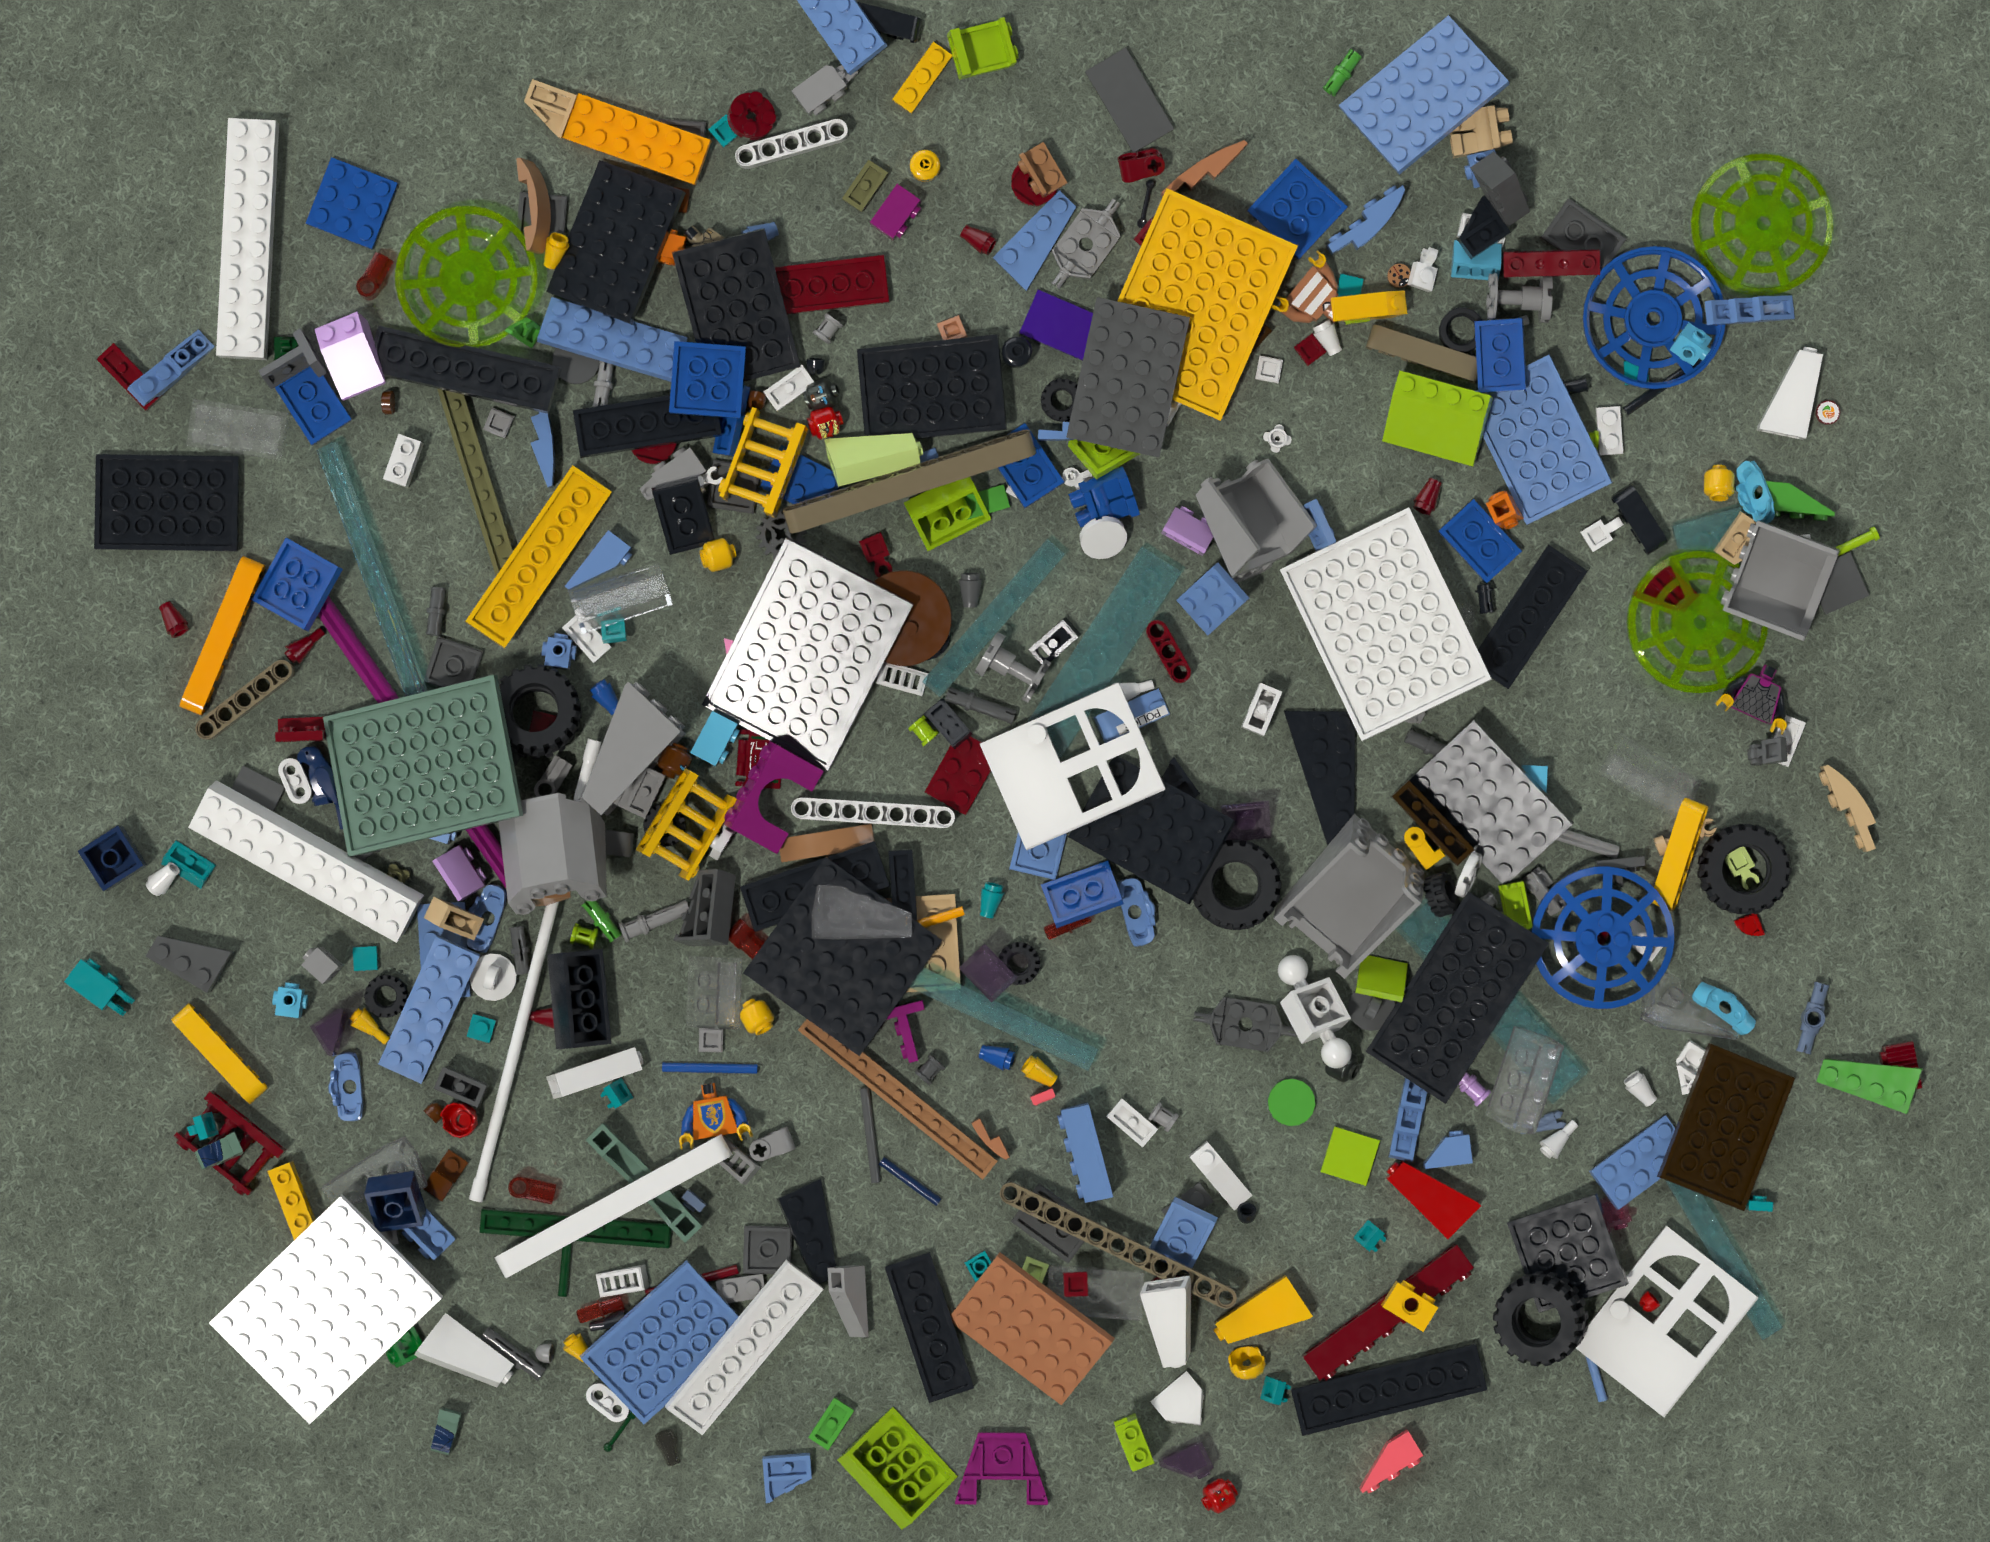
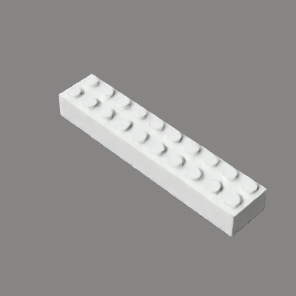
(247, 239)
(306, 861)

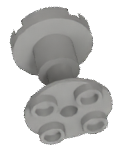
(1528, 298)
(1004, 662)

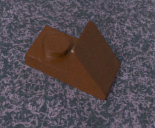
(445, 1175)

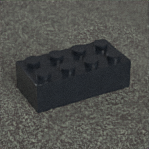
(579, 999)

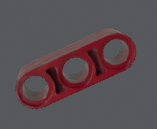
(1159, 643)

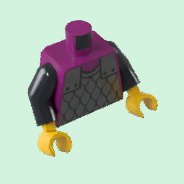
(1757, 698)

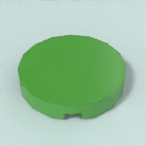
(1291, 1102)

